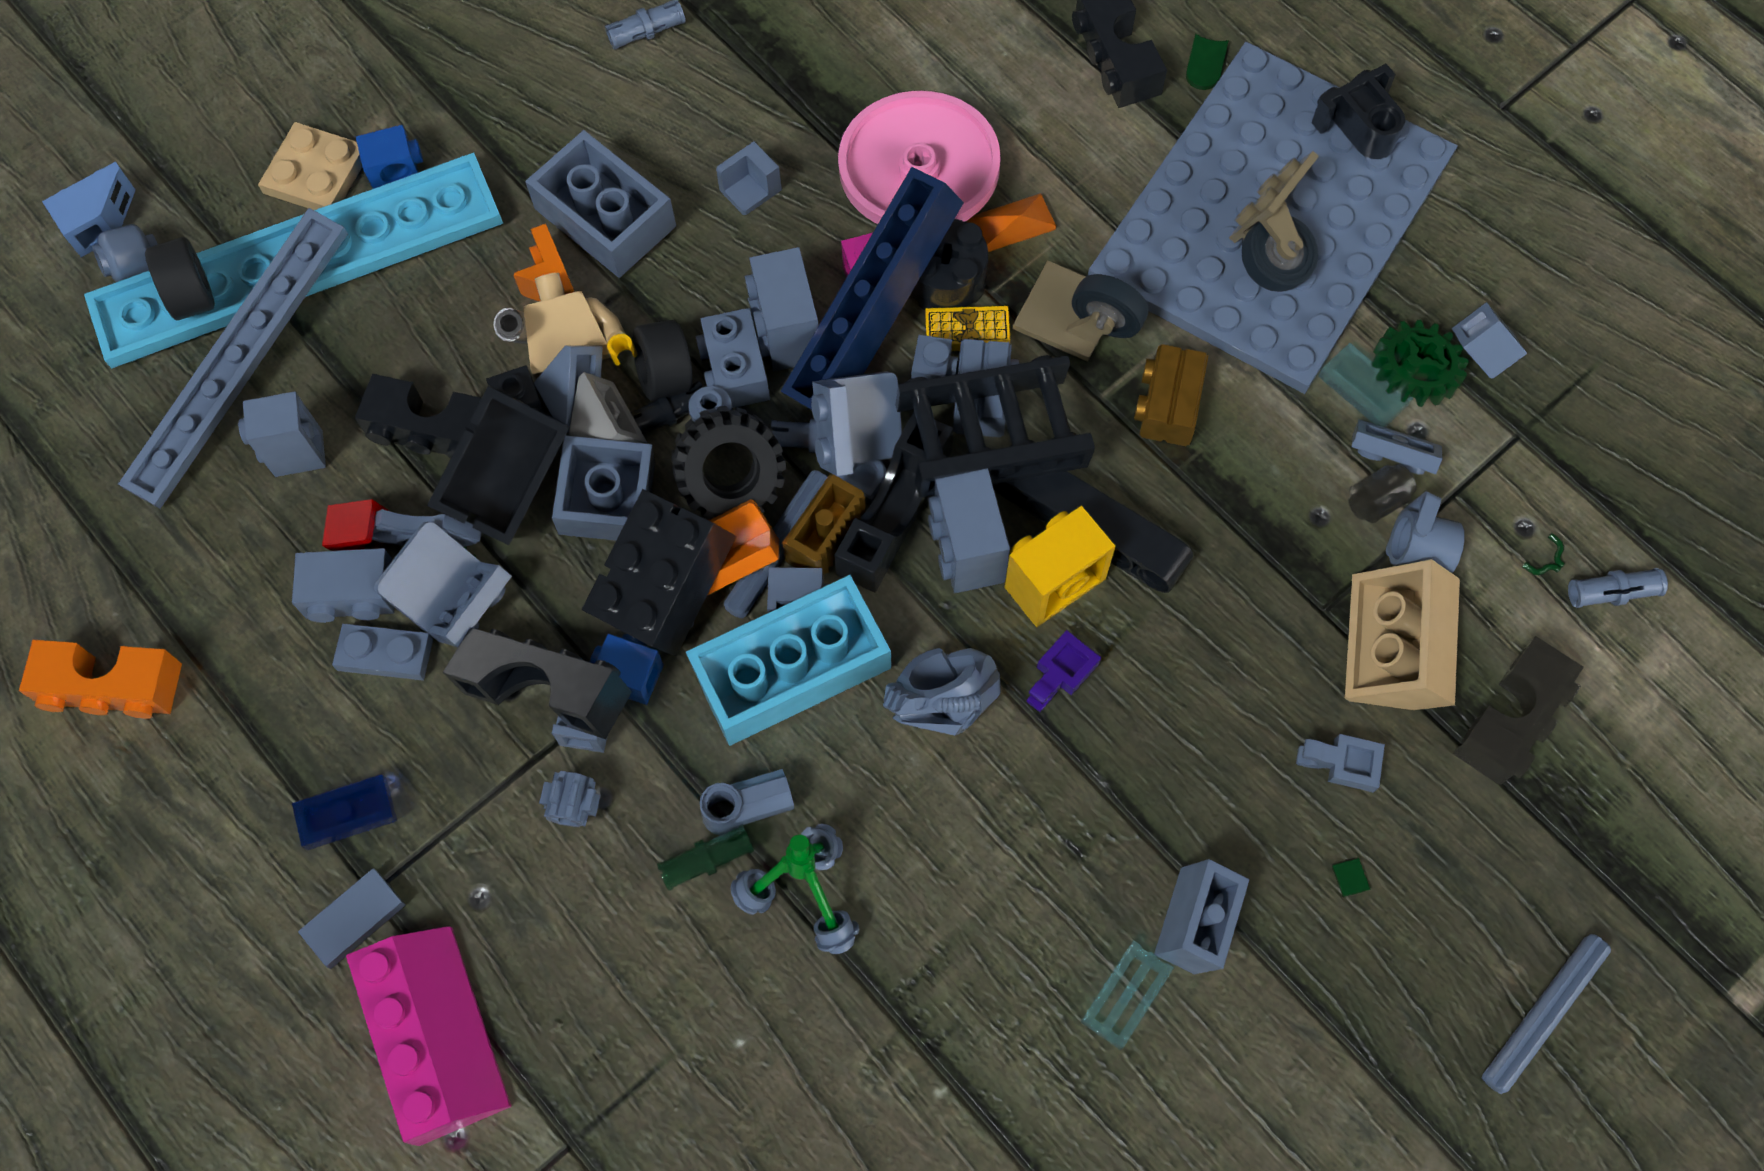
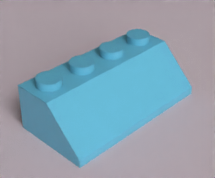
(790, 659)

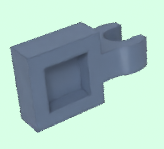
(1350, 760)

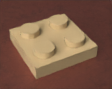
(312, 168)

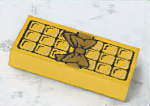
(972, 323)

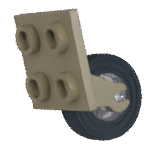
(1277, 247)
(1078, 309)

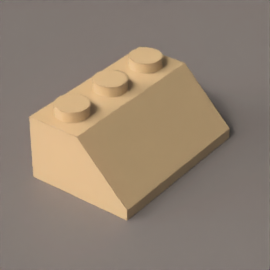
(1403, 637)

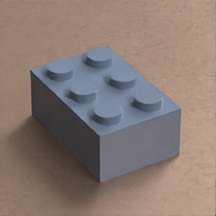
(601, 203)

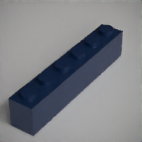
(877, 284)

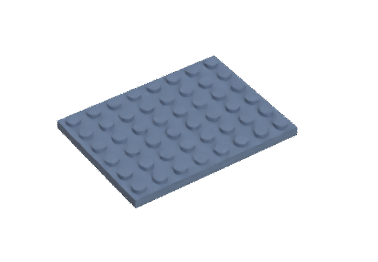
(1356, 207)

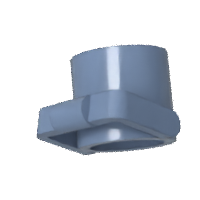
(1423, 536)

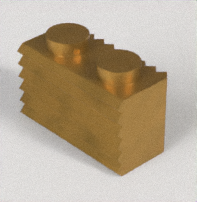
(824, 525)

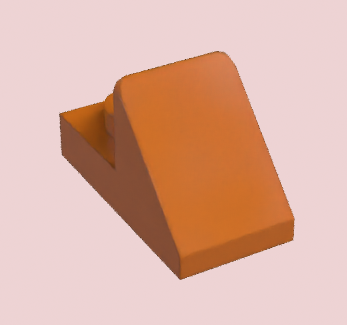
(546, 262)

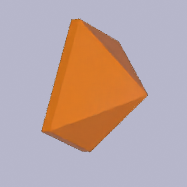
(1014, 222)

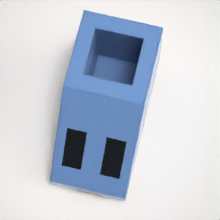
(91, 207)

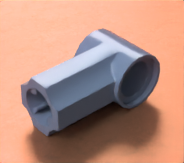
(751, 799)

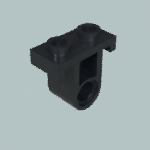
(1363, 112)

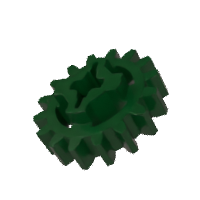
(1419, 363)

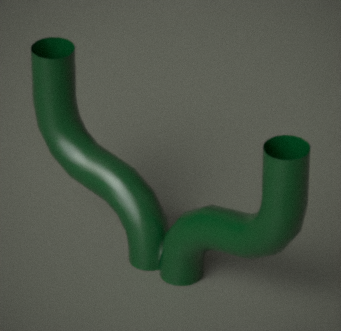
(1557, 558)

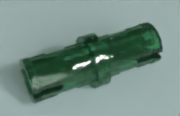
(705, 857)

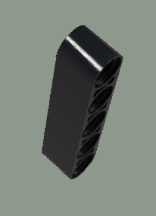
(1139, 544)

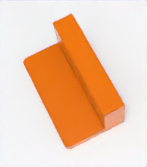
(753, 547)

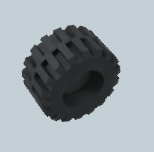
(722, 428)

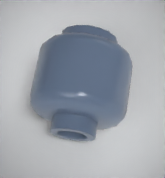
(122, 252)

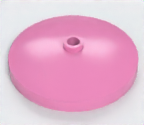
(924, 133)

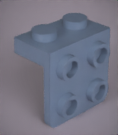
(855, 420)
(441, 584)

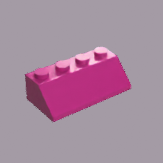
(427, 1034)

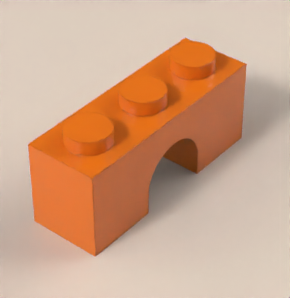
(138, 684)

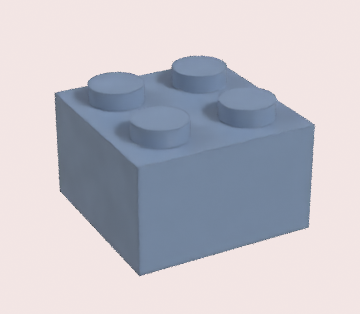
(781, 306)
(600, 485)
(968, 531)

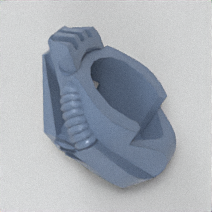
(944, 690)

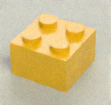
(1058, 565)

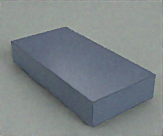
(351, 918)

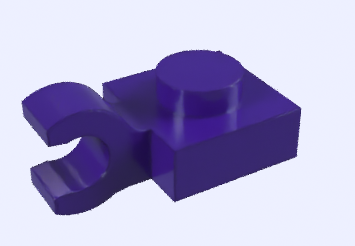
(1064, 667)

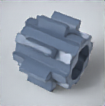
(569, 799)

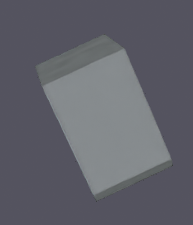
(601, 412)

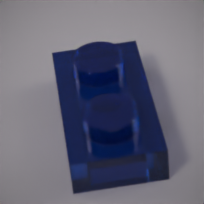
(344, 812)

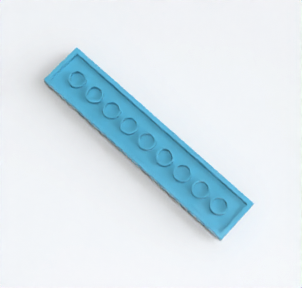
(381, 228)

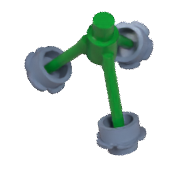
(810, 850)

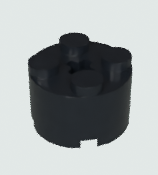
(956, 270)

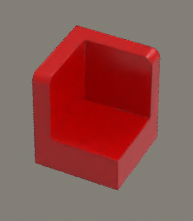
(350, 525)

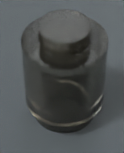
(1382, 492)

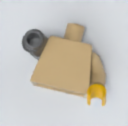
(561, 322)

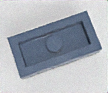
(1413, 453)
(382, 652)

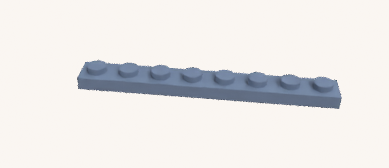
(233, 359)

